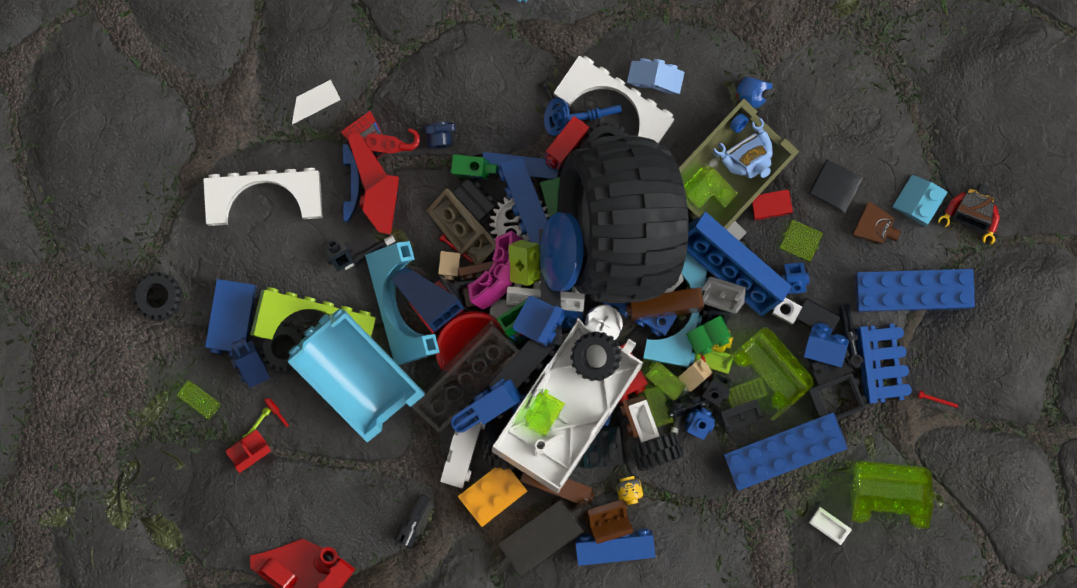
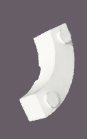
(459, 458)

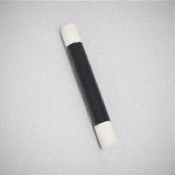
(382, 244)

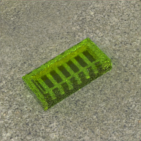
(747, 392)

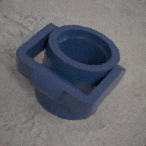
(439, 134)

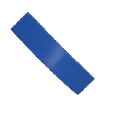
(350, 206)

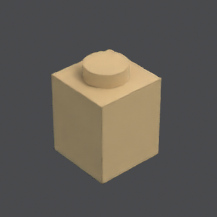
(449, 265)
(695, 374)

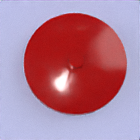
(458, 333)

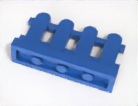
(871, 374)

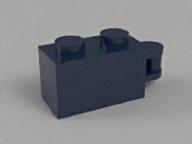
(249, 363)

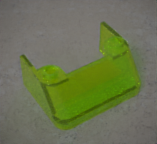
(775, 367)

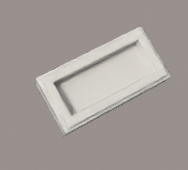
(830, 526)

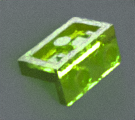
(665, 380)
(544, 413)

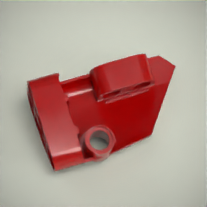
(302, 566)

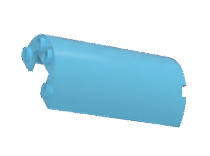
(353, 373)

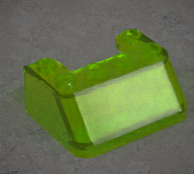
(892, 490)

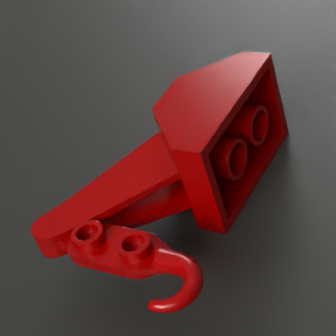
(379, 187)

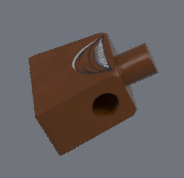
(875, 225)

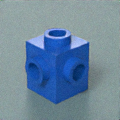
(796, 276)
(699, 422)

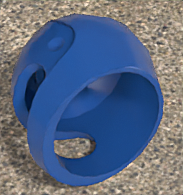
(751, 91)

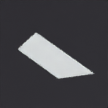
(315, 100)

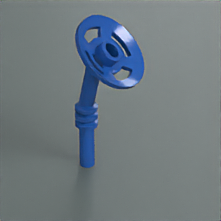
(564, 116)

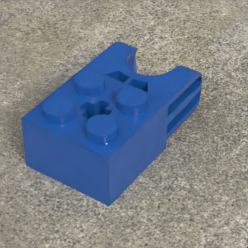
(487, 406)

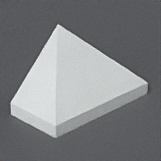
(643, 421)

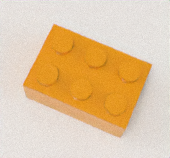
(492, 494)

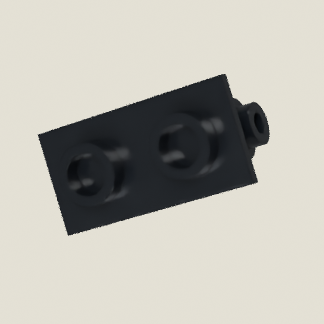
(688, 401)

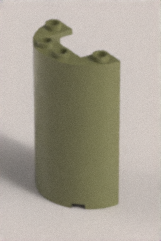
(747, 188)

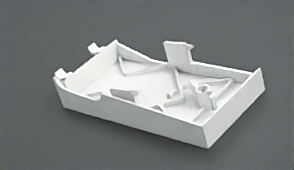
(585, 412)

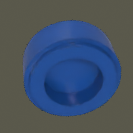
(739, 123)

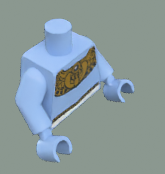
(750, 155)

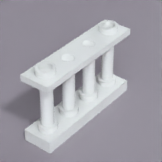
(569, 300)

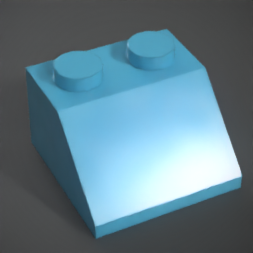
(919, 200)

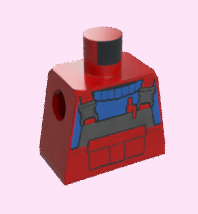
(364, 126)

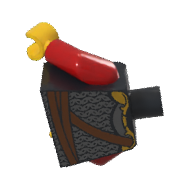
(974, 210)

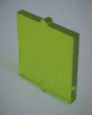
(801, 240)

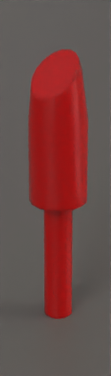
(275, 410)

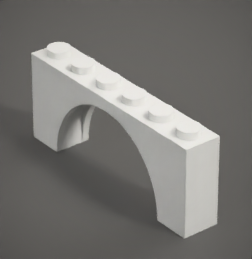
(586, 77)
(222, 191)

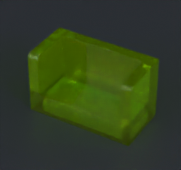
(199, 399)
(655, 399)

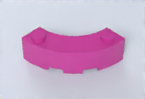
(494, 283)

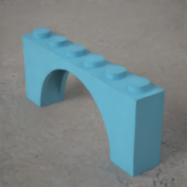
(404, 342)
(677, 348)

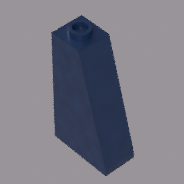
(428, 299)

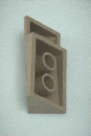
(462, 228)

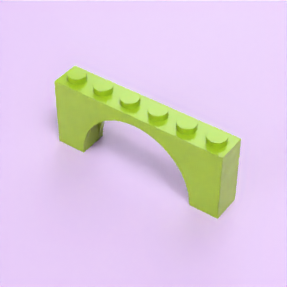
(276, 307)

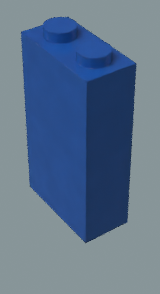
(230, 315)

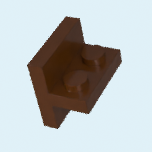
(608, 521)

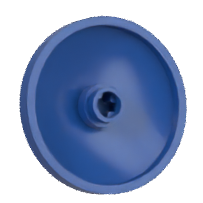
(561, 251)

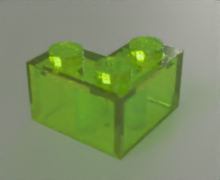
(708, 184)

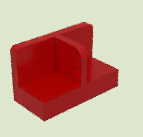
(772, 205)
(248, 450)

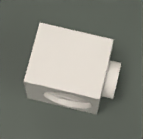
(794, 311)

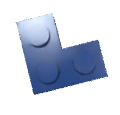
(826, 347)

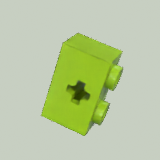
(524, 262)

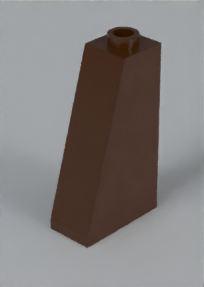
(667, 304)
(571, 490)

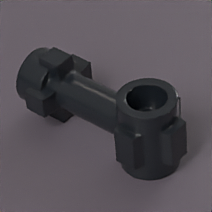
(855, 359)

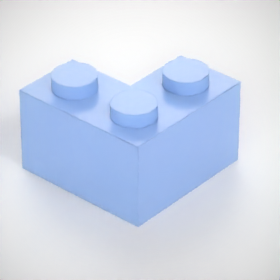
(656, 76)

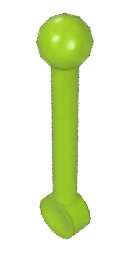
(265, 412)

